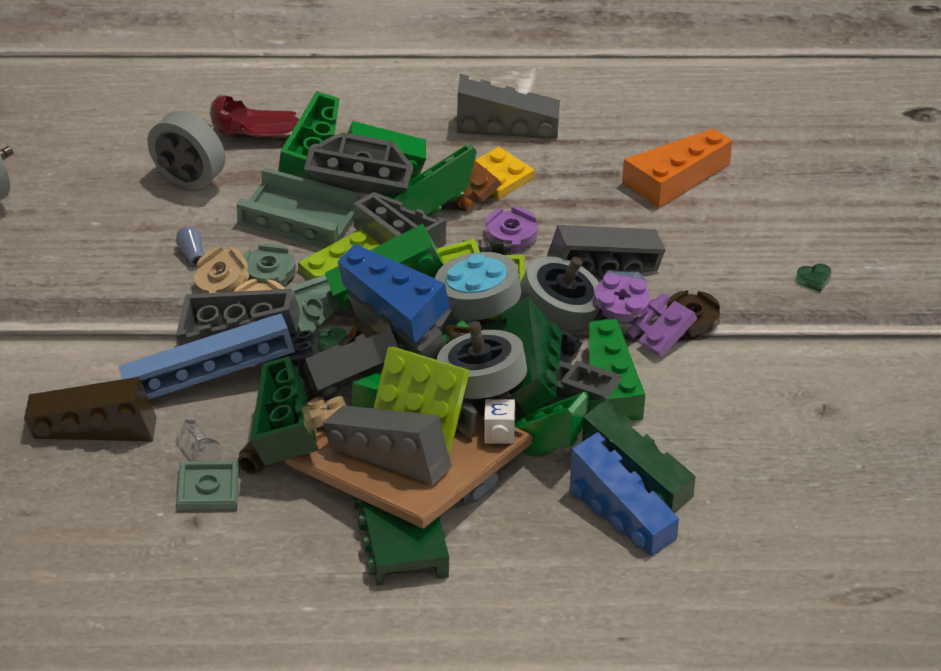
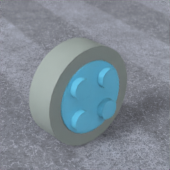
(480, 285)

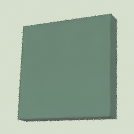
(208, 486)

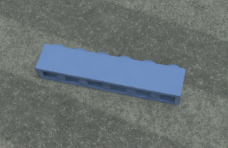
(211, 356)

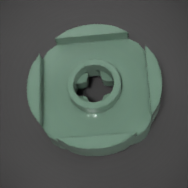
(282, 263)

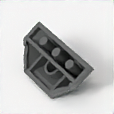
(360, 164)

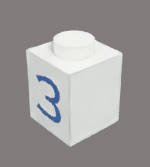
(499, 421)

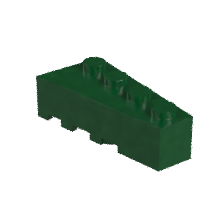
(541, 350)

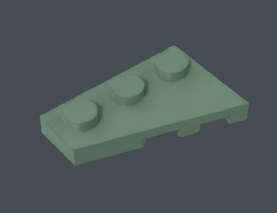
(315, 303)

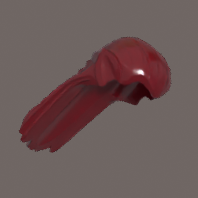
(236, 119)

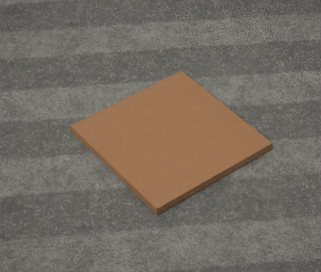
(404, 496)

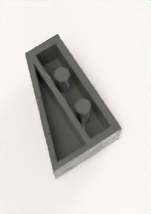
(349, 363)

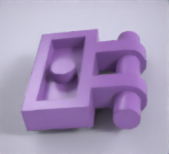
(667, 328)

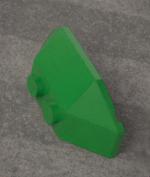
(440, 182)
(554, 424)

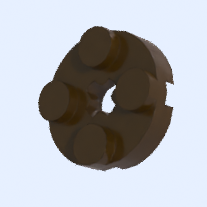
(707, 308)

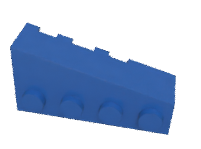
(394, 290)
(620, 496)

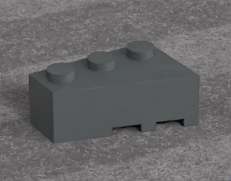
(387, 218)

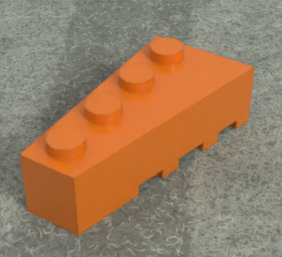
(677, 166)

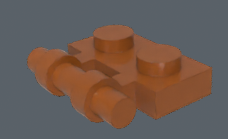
(481, 185)

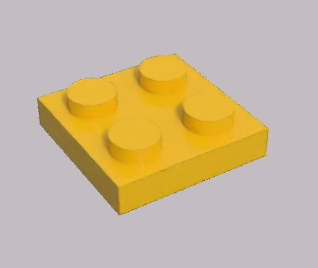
(508, 169)

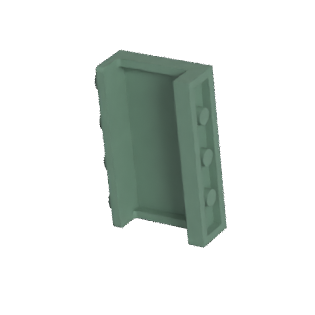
(298, 209)

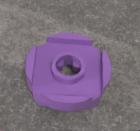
(500, 224)
(616, 286)

